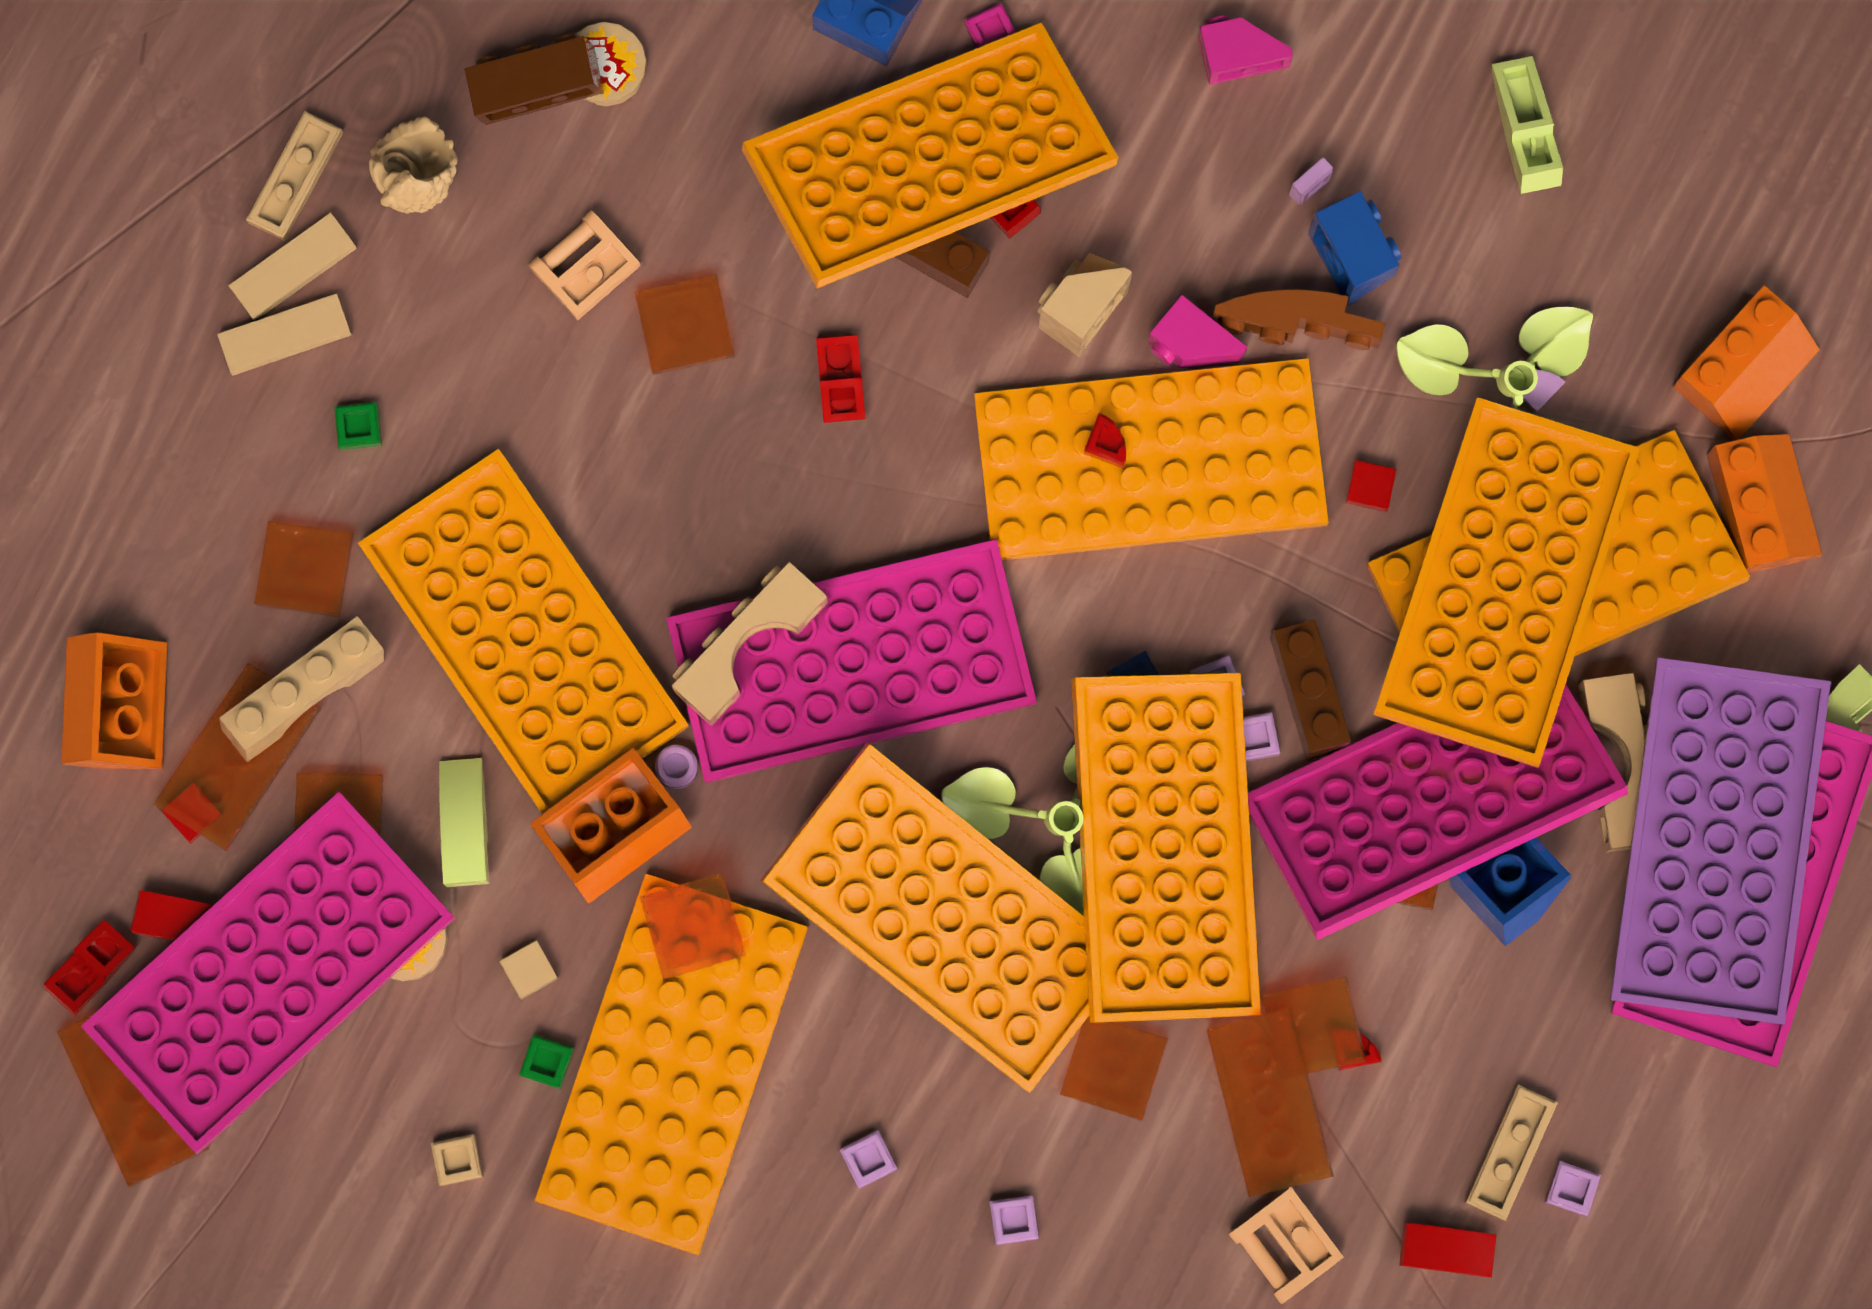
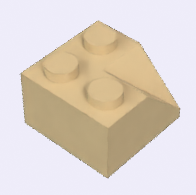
(1083, 301)

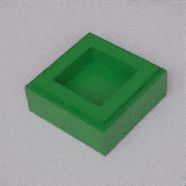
(358, 426)
(546, 1062)

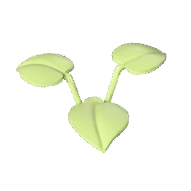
(1553, 338)
(985, 801)

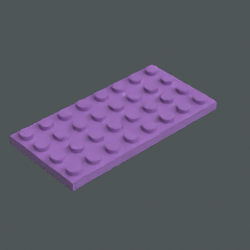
(1720, 840)

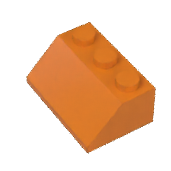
(1748, 364)
(1764, 501)
(114, 702)
(611, 825)

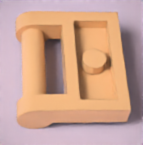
(590, 276)
(1298, 1237)

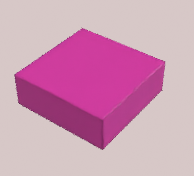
(989, 26)

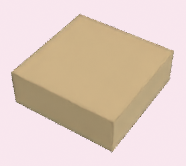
(528, 970)
(456, 1160)

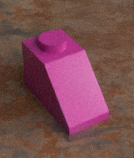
(1239, 50)
(1193, 338)

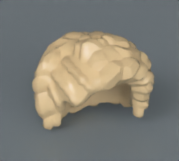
(413, 166)

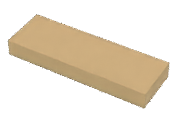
(294, 176)
(292, 266)
(284, 334)
(1511, 1152)

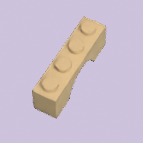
(784, 603)
(278, 703)
(1614, 710)

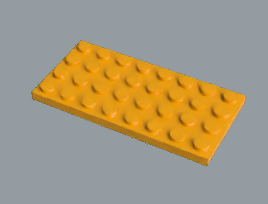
(929, 154)
(1201, 462)
(1660, 560)
(1507, 582)
(521, 631)
(1165, 847)
(940, 916)
(669, 1082)

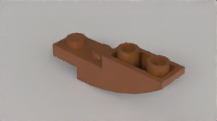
(1280, 312)

